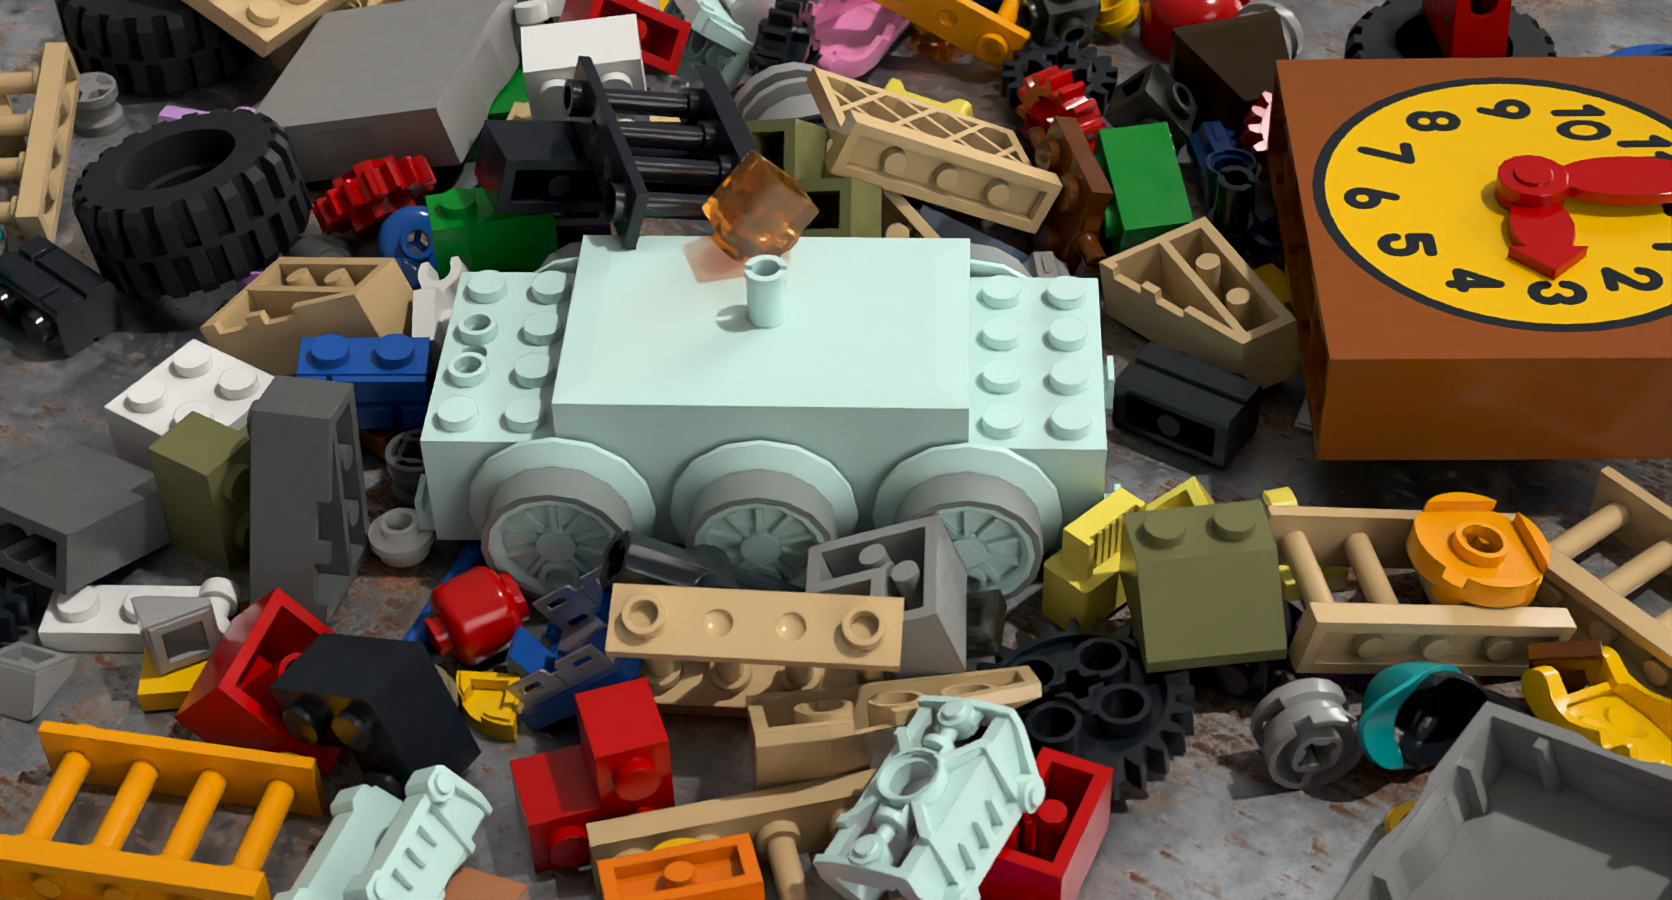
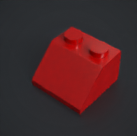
(232, 694)

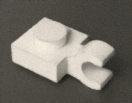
(434, 304)

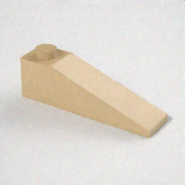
(852, 726)

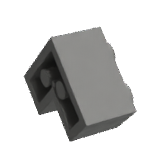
(911, 563)

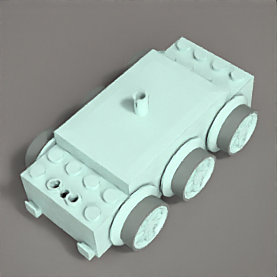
(765, 405)

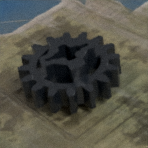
(785, 36)
(1094, 71)

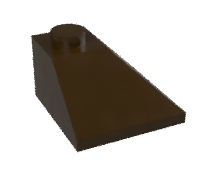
(1228, 65)

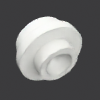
(398, 539)

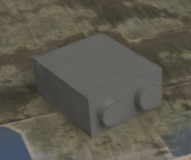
(78, 517)

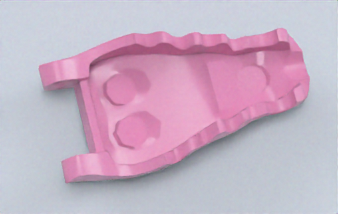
(854, 35)

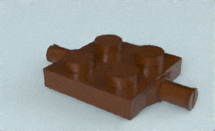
(1077, 213)

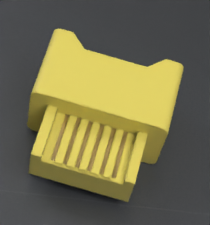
(1085, 573)

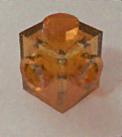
(758, 210)

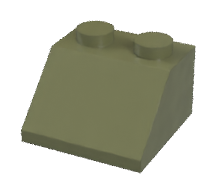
(1203, 585)

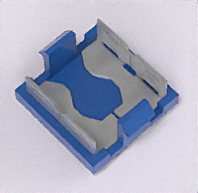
(576, 657)

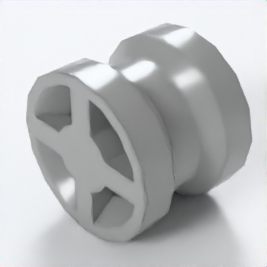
(96, 106)

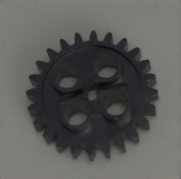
(1101, 700)

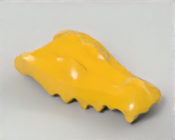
(1610, 712)

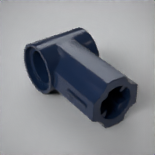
(1210, 151)

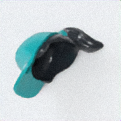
(1419, 712)

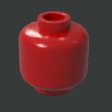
(475, 615)

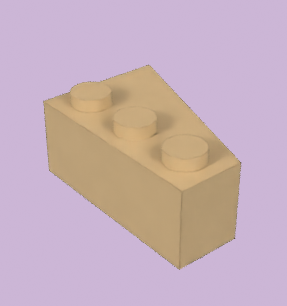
(309, 300)
(1202, 300)

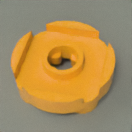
(1477, 552)

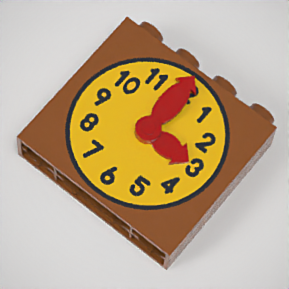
(1479, 254)

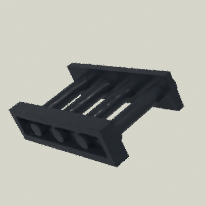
(711, 130)

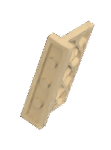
(931, 153)

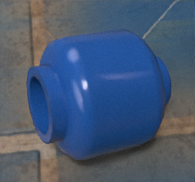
(394, 231)

